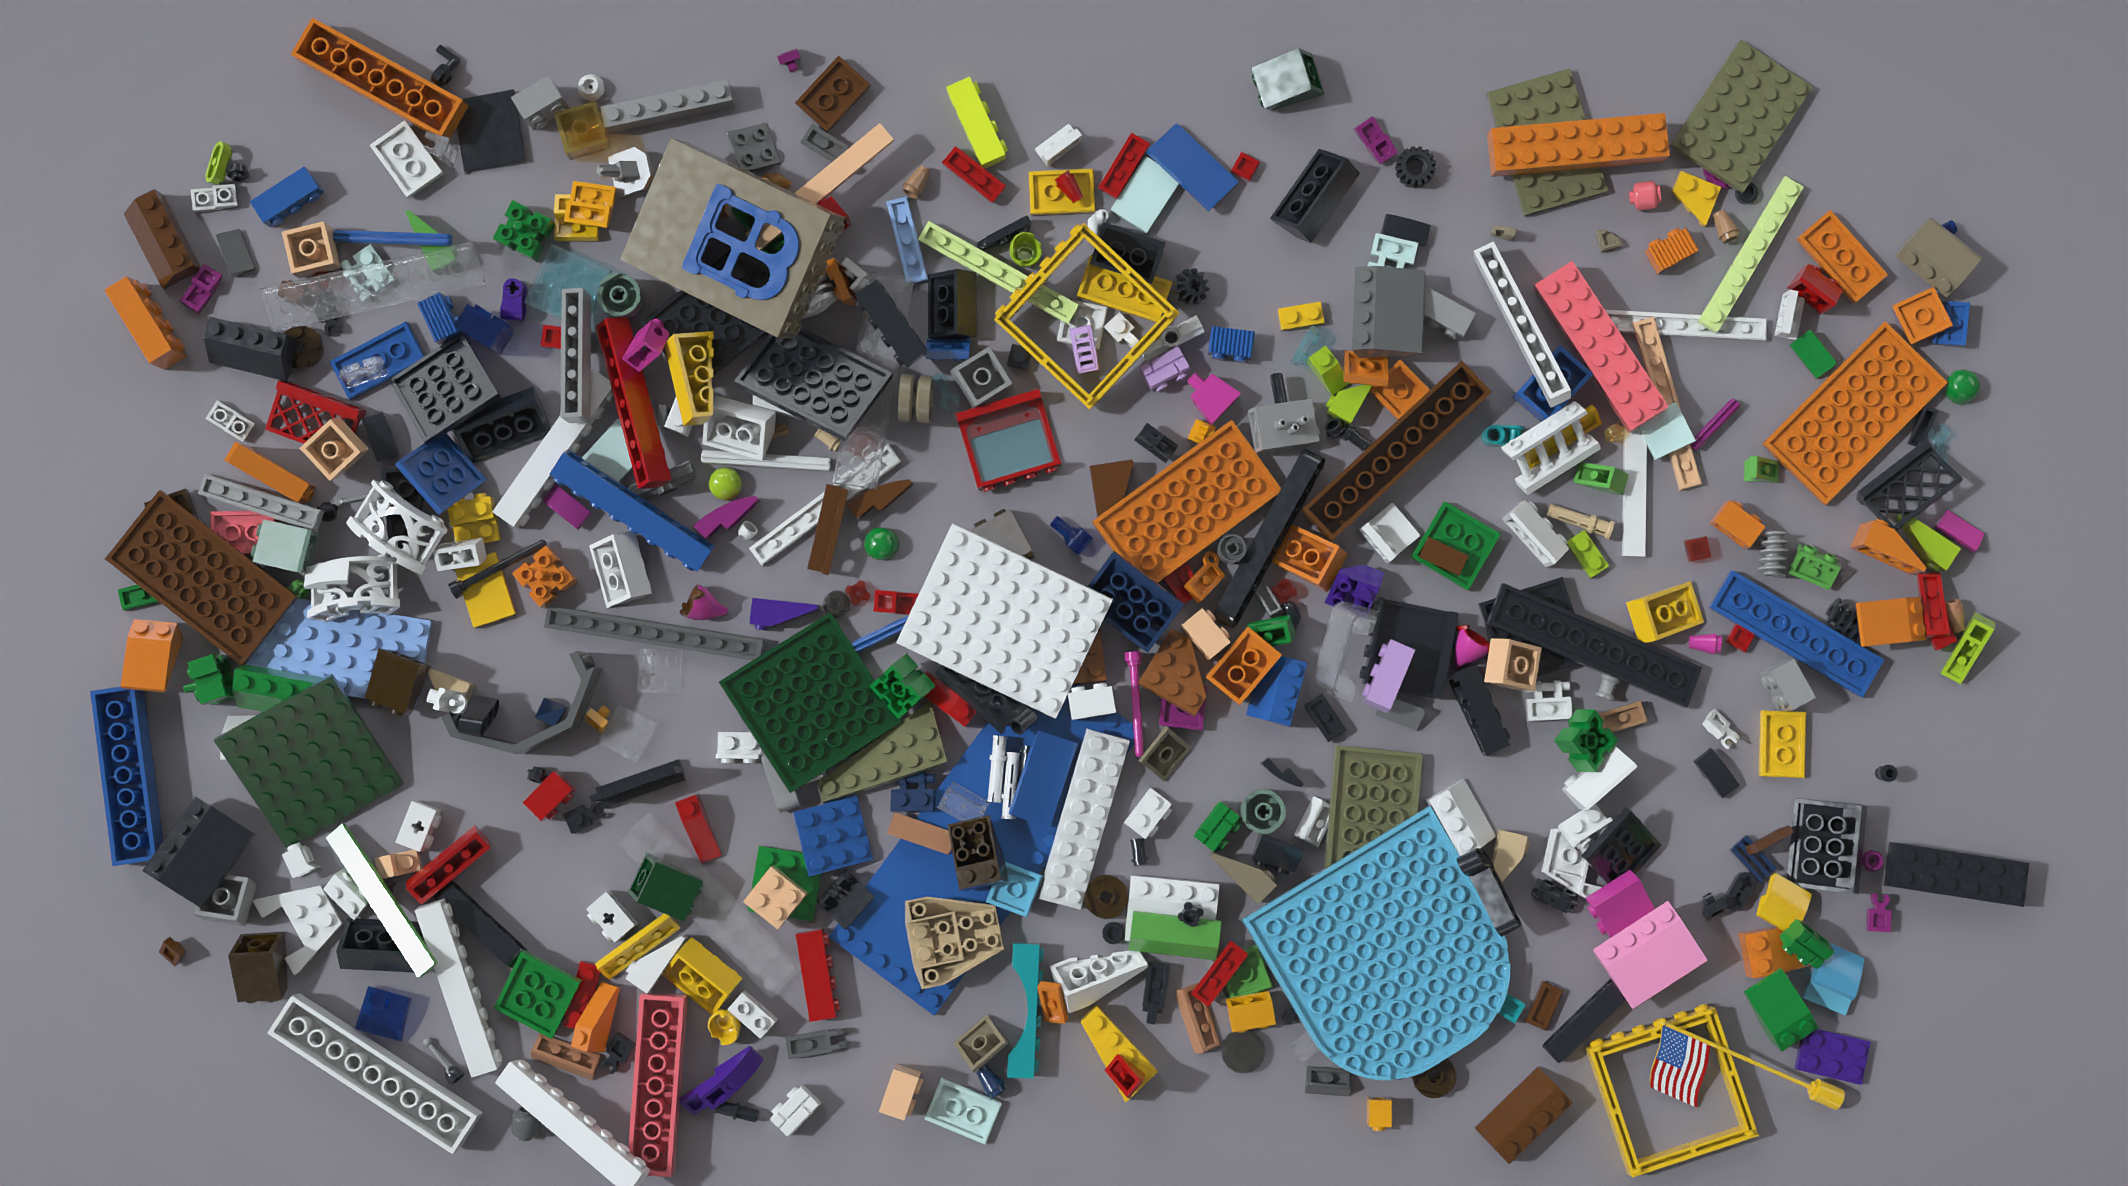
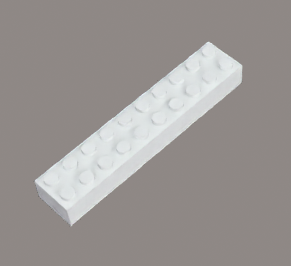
(375, 1073)

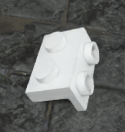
(346, 893)

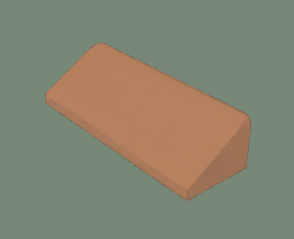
(920, 833)
(1197, 1020)
(563, 1056)

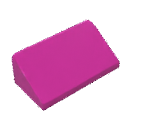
(1960, 531)

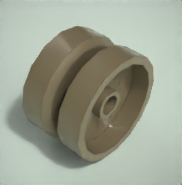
(915, 398)

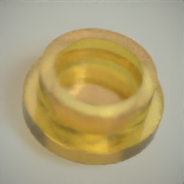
(1614, 433)

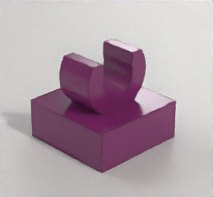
(789, 58)

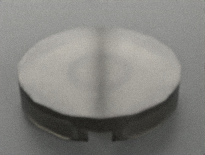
(1243, 1051)

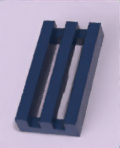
(1765, 872)

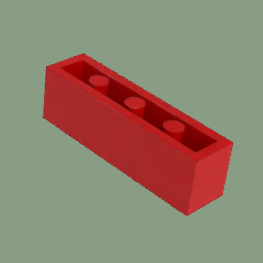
(448, 864)
(816, 974)

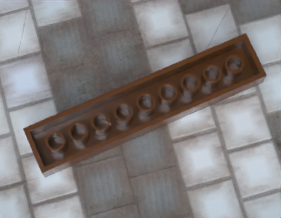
(1396, 451)

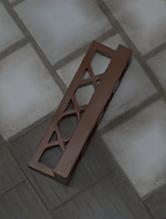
(827, 528)

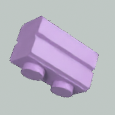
(1164, 368)

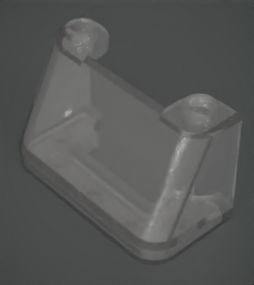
(1344, 622)

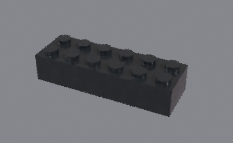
(1956, 874)

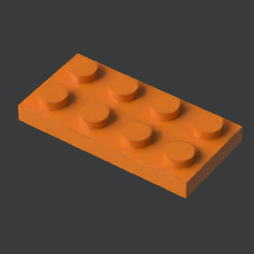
(1841, 256)

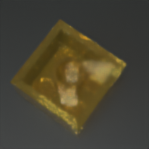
(582, 130)

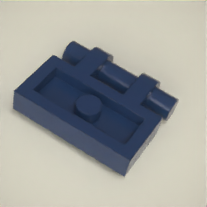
(914, 799)

